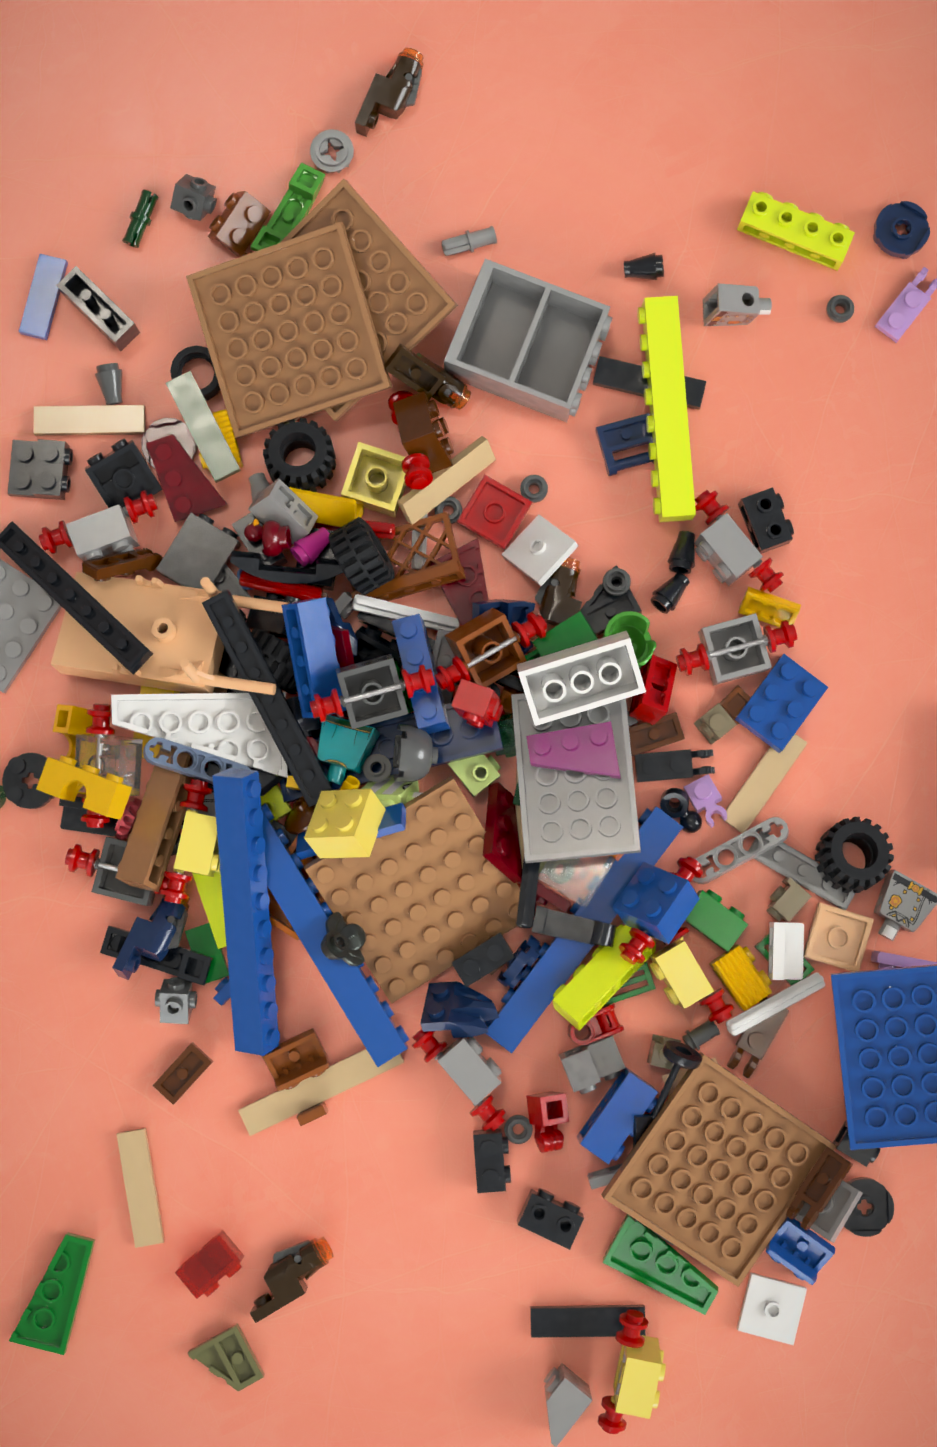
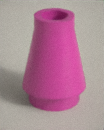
(309, 547)

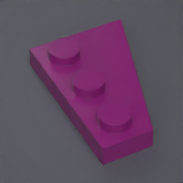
(577, 749)

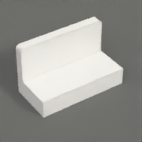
(786, 950)

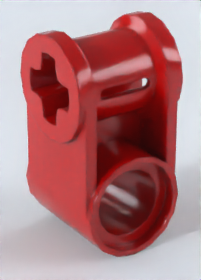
(598, 1026)

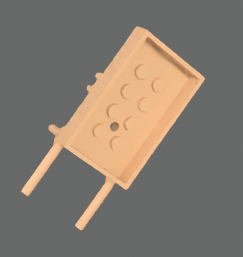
(182, 657)

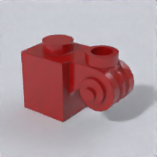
(545, 1113)

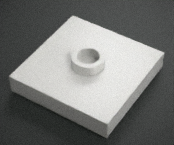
(540, 550)
(771, 1308)

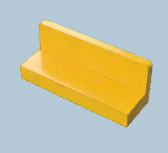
(329, 508)

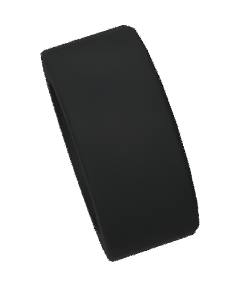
(192, 353)

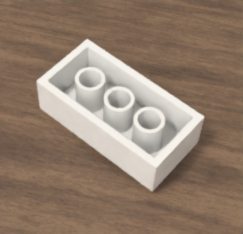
(581, 678)

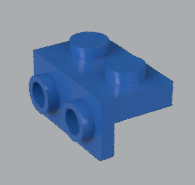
(800, 1250)

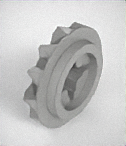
(339, 141)

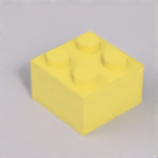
(375, 479)
(345, 823)

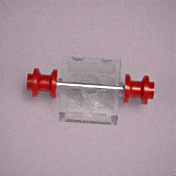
(108, 753)

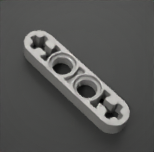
(742, 856)

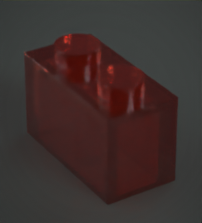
(210, 1264)

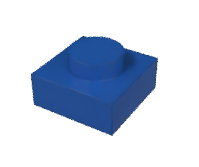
(223, 990)

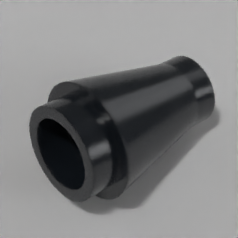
(645, 267)
(683, 554)
(669, 594)

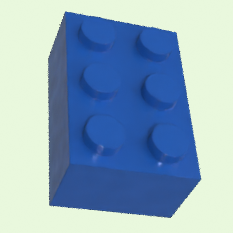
(615, 1114)

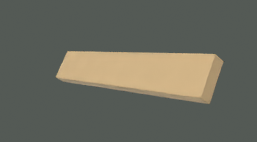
(313, 1091)

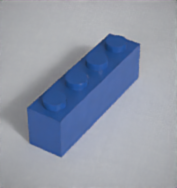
(311, 650)
(415, 651)

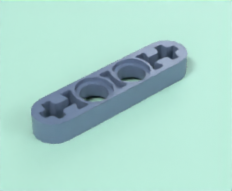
(199, 759)

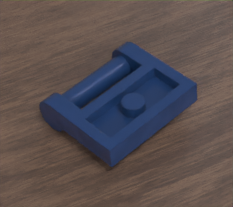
(623, 436)

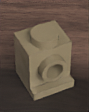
(715, 723)
(787, 900)
(656, 1056)

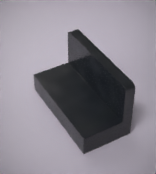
(72, 819)

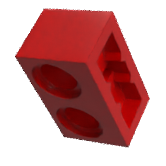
(658, 681)

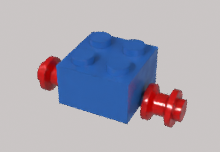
(656, 905)

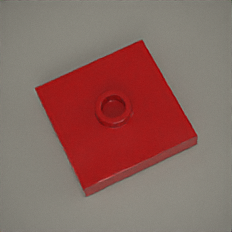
(494, 512)

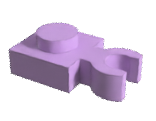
(705, 797)

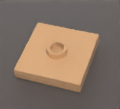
(838, 937)

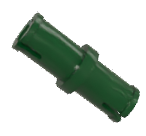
(140, 218)

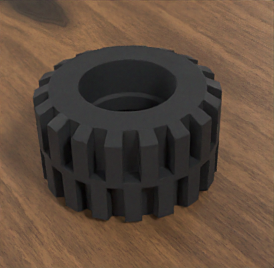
(296, 436)
(361, 556)
(278, 658)
(871, 843)

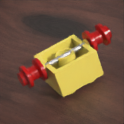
(197, 845)
(686, 979)
(636, 1375)

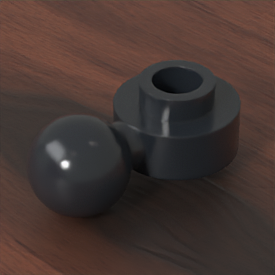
(689, 820)

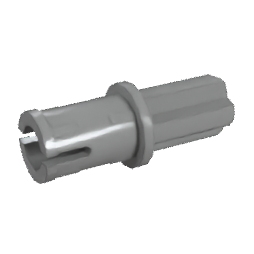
(469, 241)

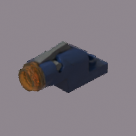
(152, 938)

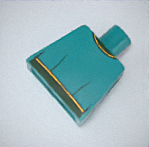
(344, 747)

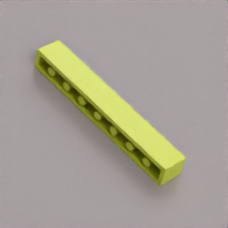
(667, 409)

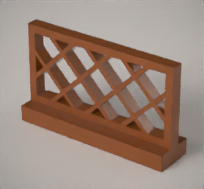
(428, 576)

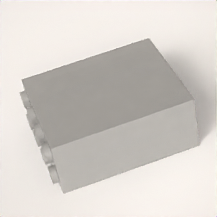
(528, 341)

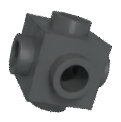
(193, 197)
(175, 1001)

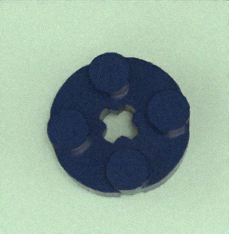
(917, 227)
(524, 955)

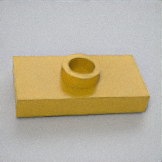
(768, 607)

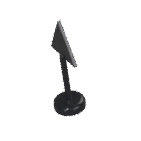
(681, 1056)

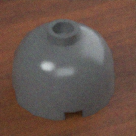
(413, 753)

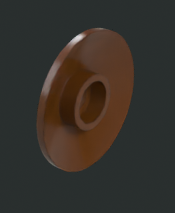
(299, 817)

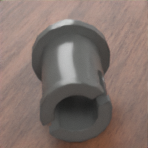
(701, 1035)

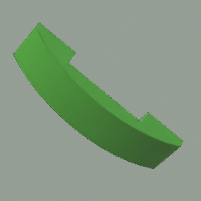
(292, 209)

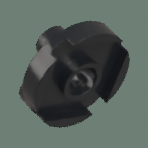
(14, 777)
(876, 1217)

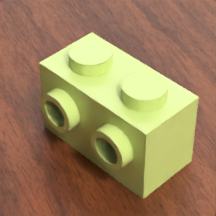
(476, 772)

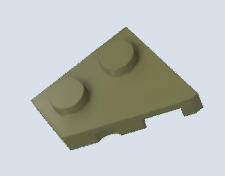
(229, 1357)

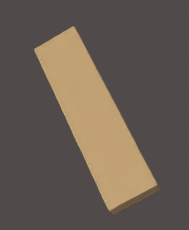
(89, 420)
(447, 481)
(762, 784)
(140, 1187)

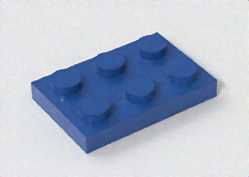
(781, 703)

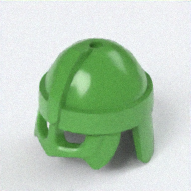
(637, 629)

